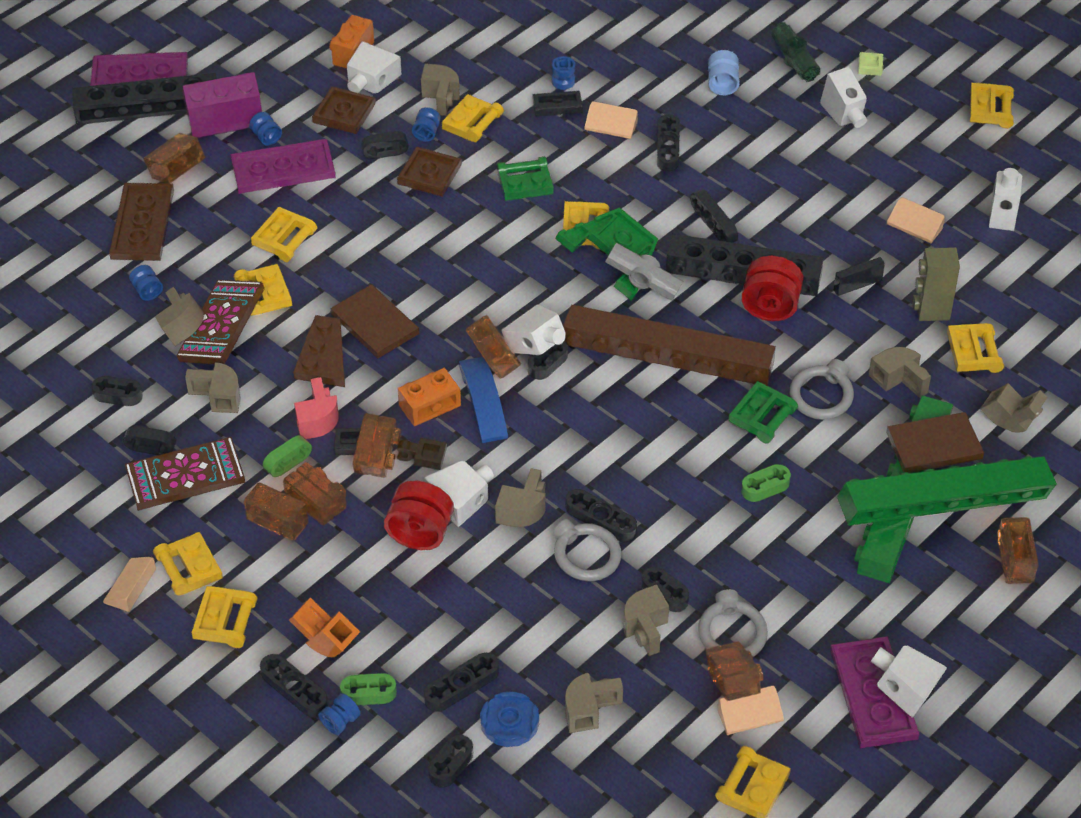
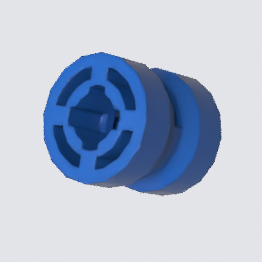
(563, 73)
(426, 124)
(265, 128)
(146, 282)
(339, 714)

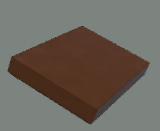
(375, 321)
(935, 442)

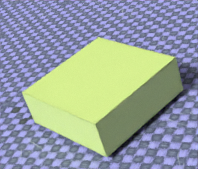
(870, 63)

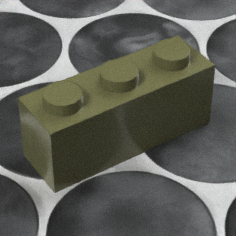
(936, 284)

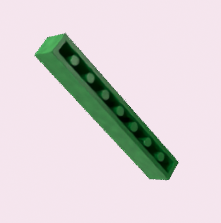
(945, 490)
(887, 538)

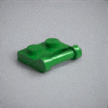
(525, 184)
(756, 406)

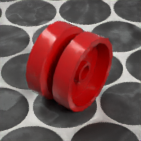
(772, 288)
(419, 515)

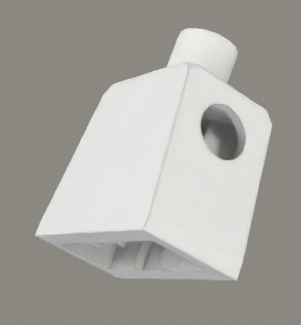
(372, 68)
(844, 98)
(1008, 188)
(534, 331)
(465, 487)
(908, 677)

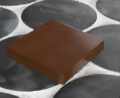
(343, 110)
(429, 171)

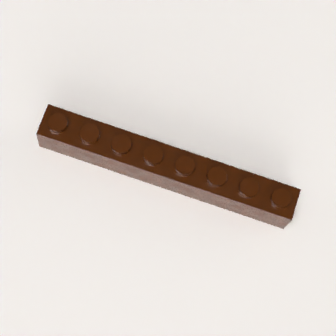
(669, 345)

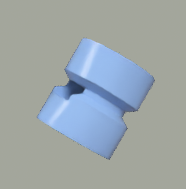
(723, 72)

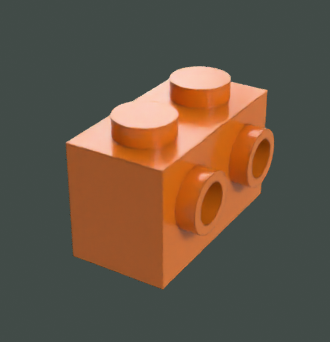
(349, 38)
(429, 396)

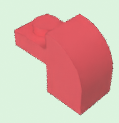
(317, 415)

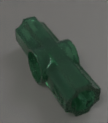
(795, 52)

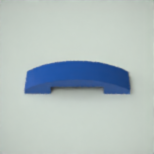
(484, 399)

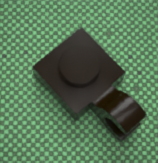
(425, 454)

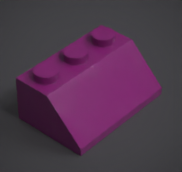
(221, 104)

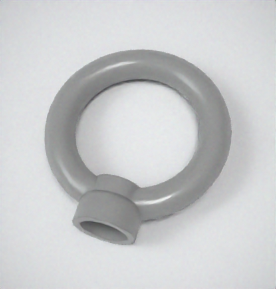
(835, 373)
(567, 533)
(727, 604)

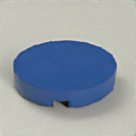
(509, 719)

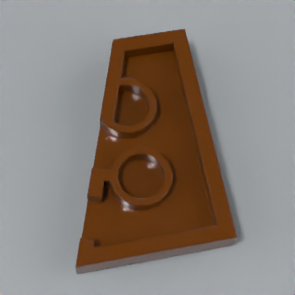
(322, 353)

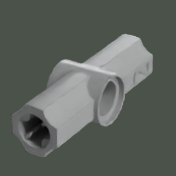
(644, 271)

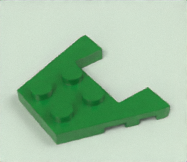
(605, 232)

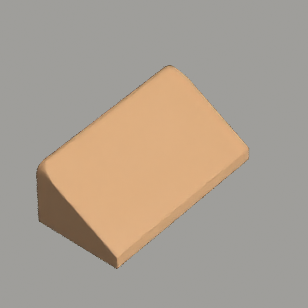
(611, 120)
(916, 220)
(130, 583)
(751, 711)

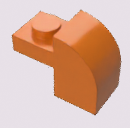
(325, 633)

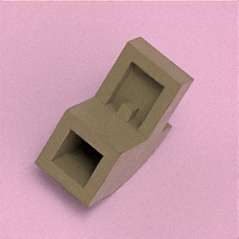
(442, 84)
(180, 318)
(899, 366)
(218, 384)
(1012, 411)
(522, 506)
(643, 614)
(586, 697)

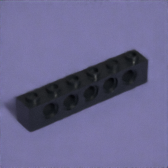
(133, 99)
(730, 261)

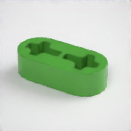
(287, 456)
(766, 483)
(369, 688)

